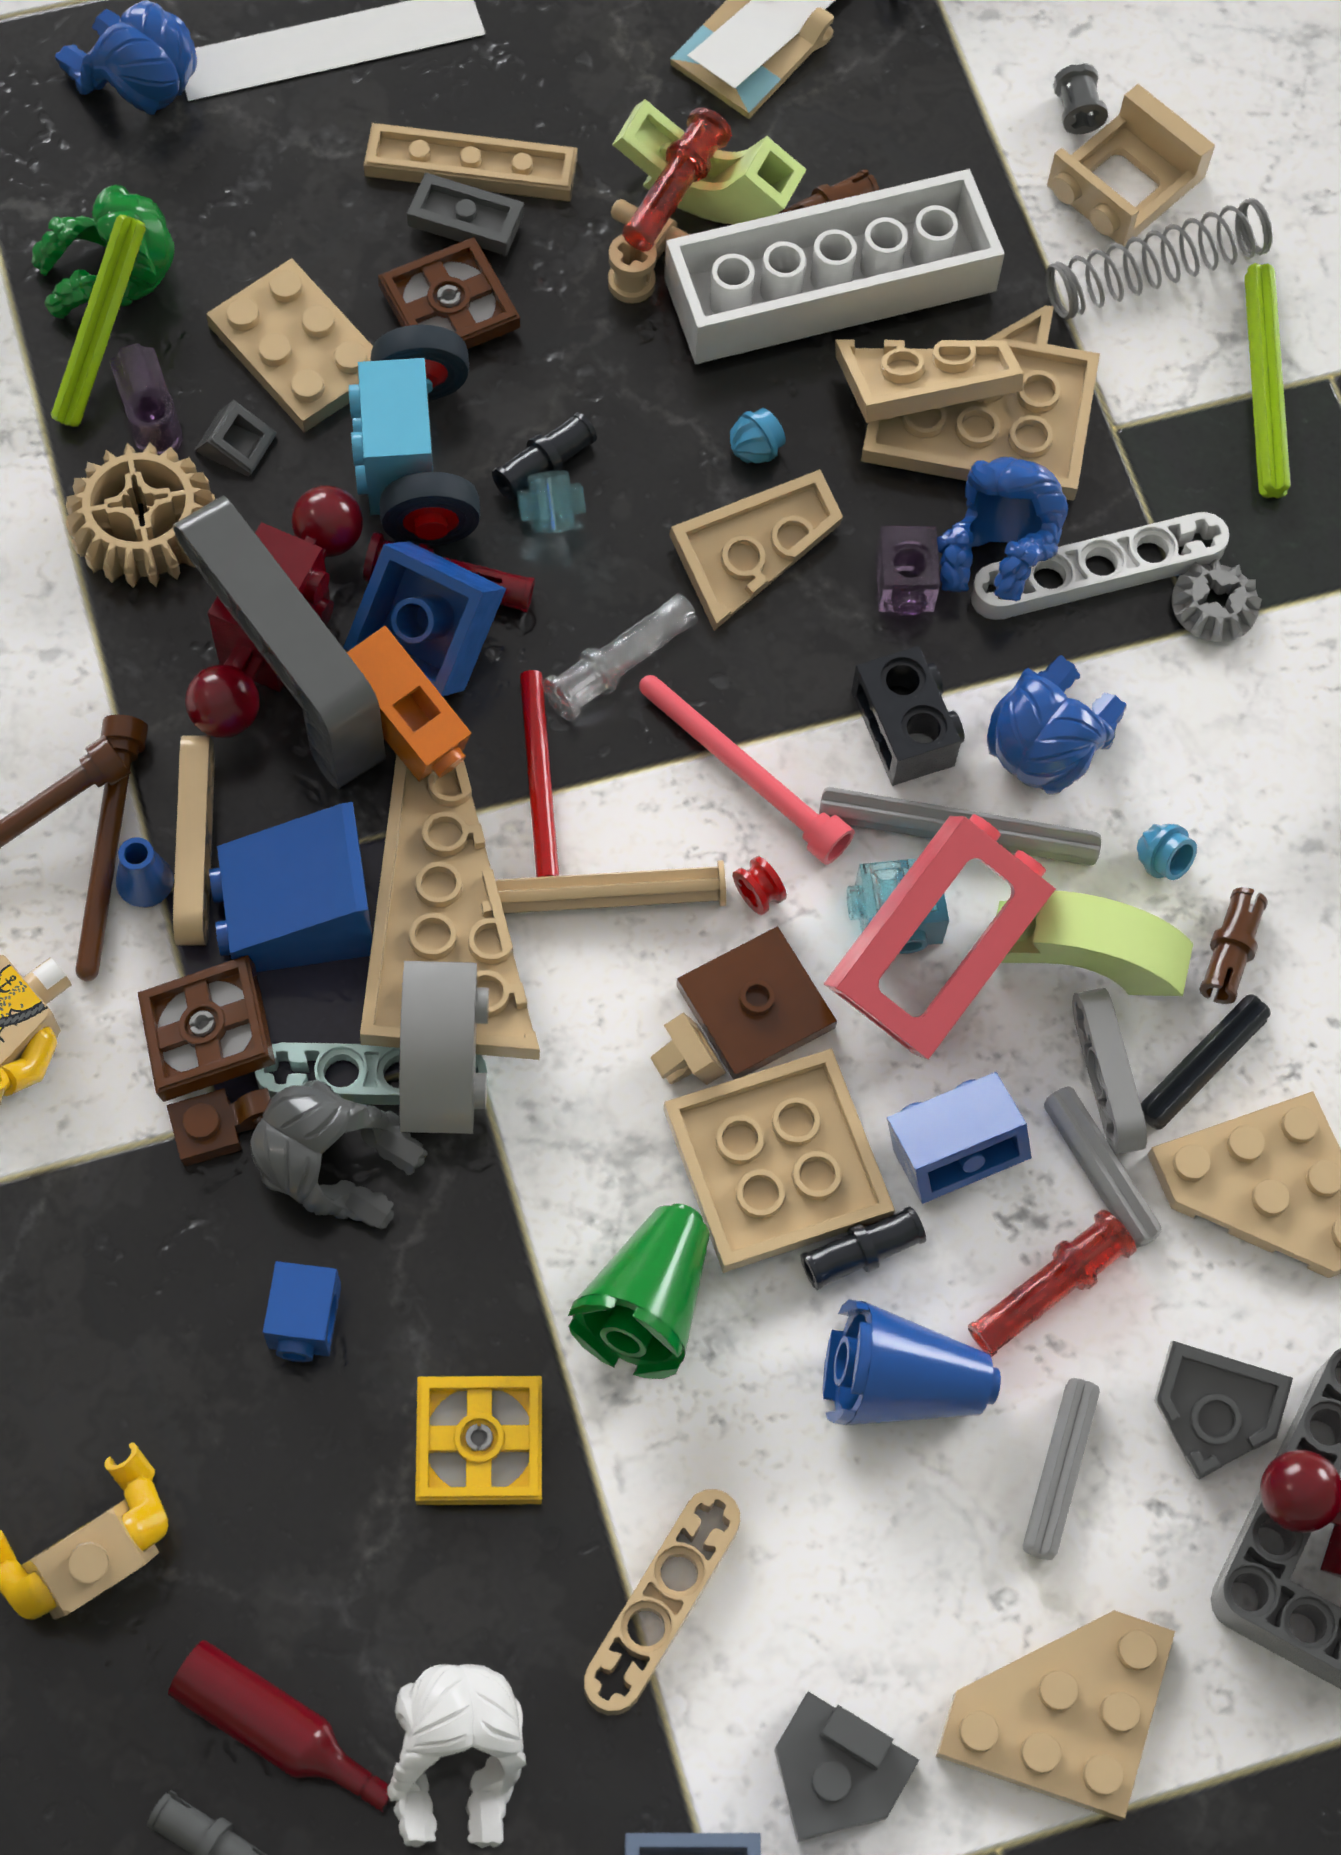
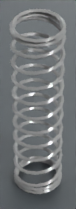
(1241, 224)

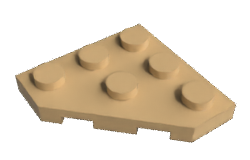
(1264, 1179)
(1066, 1714)

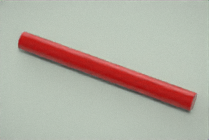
(539, 774)

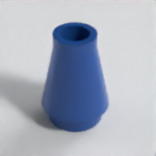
(142, 874)

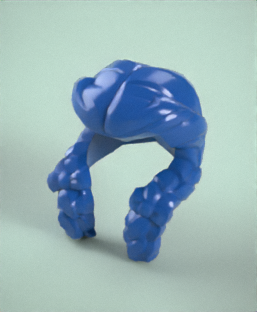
(139, 54)
(1005, 504)
(1046, 734)

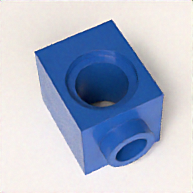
(301, 1311)

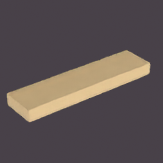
(471, 160)

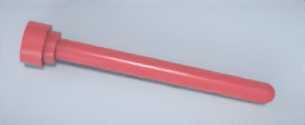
(825, 835)

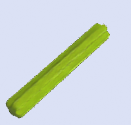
(98, 320)

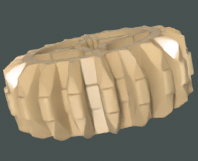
(107, 513)

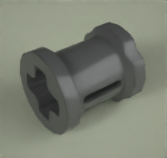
(1080, 99)

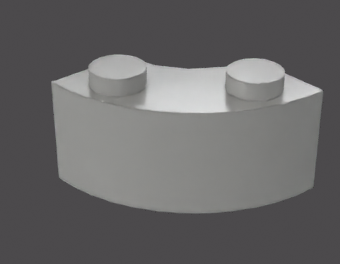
(439, 1047)

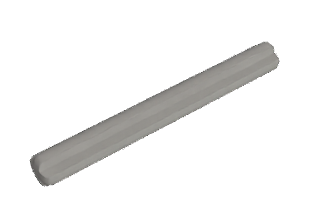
(926, 820)

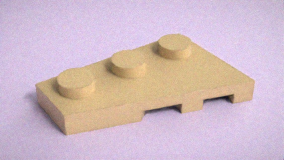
(753, 541)

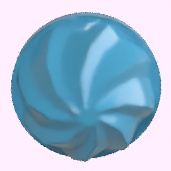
(757, 436)
(1166, 851)

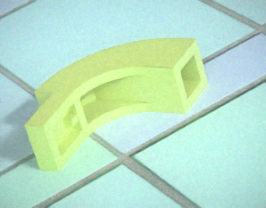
(739, 183)

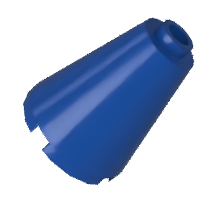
(902, 1371)

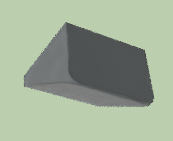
(236, 439)

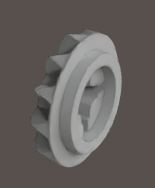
(1211, 620)

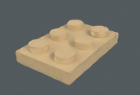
(293, 343)

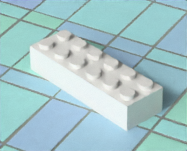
(832, 265)

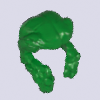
(150, 264)

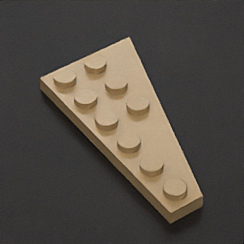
(442, 907)

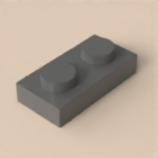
(464, 213)

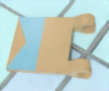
(769, 76)

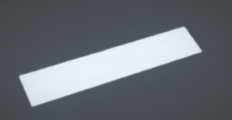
(753, 37)
(331, 44)

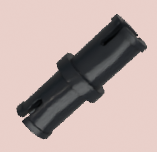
(544, 454)
(863, 1247)

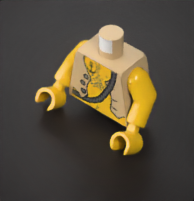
(27, 1023)
(93, 1554)

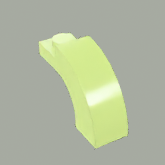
(1109, 939)

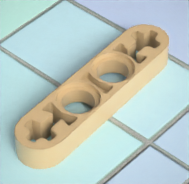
(193, 840)
(657, 1598)

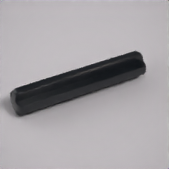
(1204, 1061)

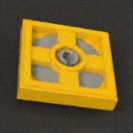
(479, 1440)

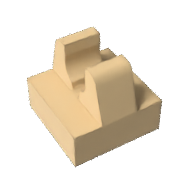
(687, 1053)

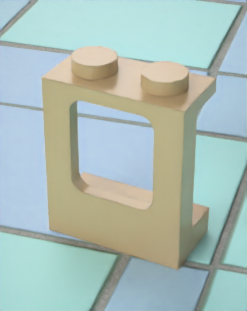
(1152, 141)

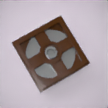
(453, 292)
(205, 1028)

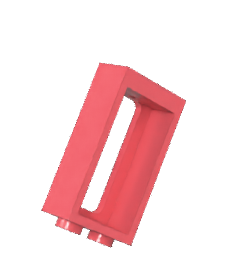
(906, 908)

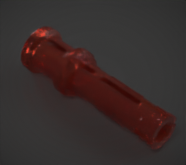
(686, 163)
(1073, 1267)

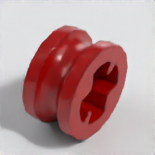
(759, 885)

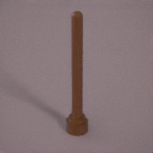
(129, 739)
(97, 767)

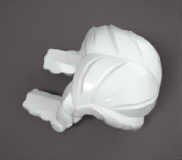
(445, 1715)

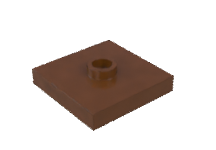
(756, 1003)

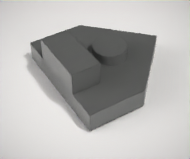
(1218, 1405)
(838, 1769)

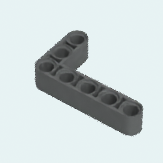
(332, 691)
(1271, 1573)

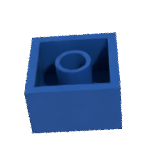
(432, 611)

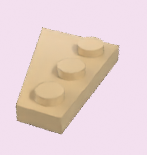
(909, 381)

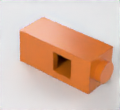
(412, 711)

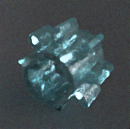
(551, 501)

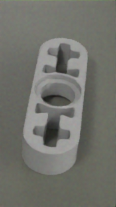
(1109, 1071)

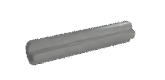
(1102, 1165)
(1061, 1469)

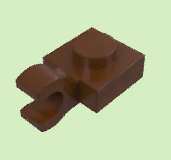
(210, 1125)

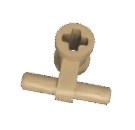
(631, 269)

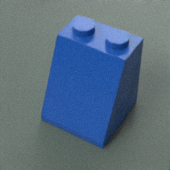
(294, 893)

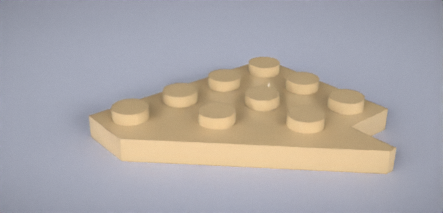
(1037, 424)

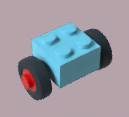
(395, 438)

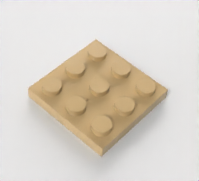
(777, 1160)

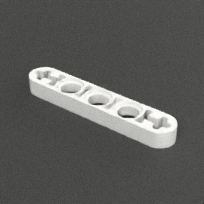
(1121, 551)

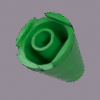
(646, 1295)

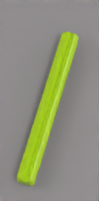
(1267, 381)

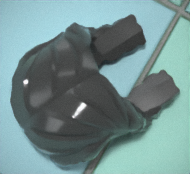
(303, 1125)

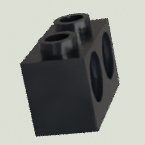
(895, 716)

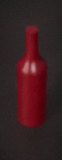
(269, 1722)

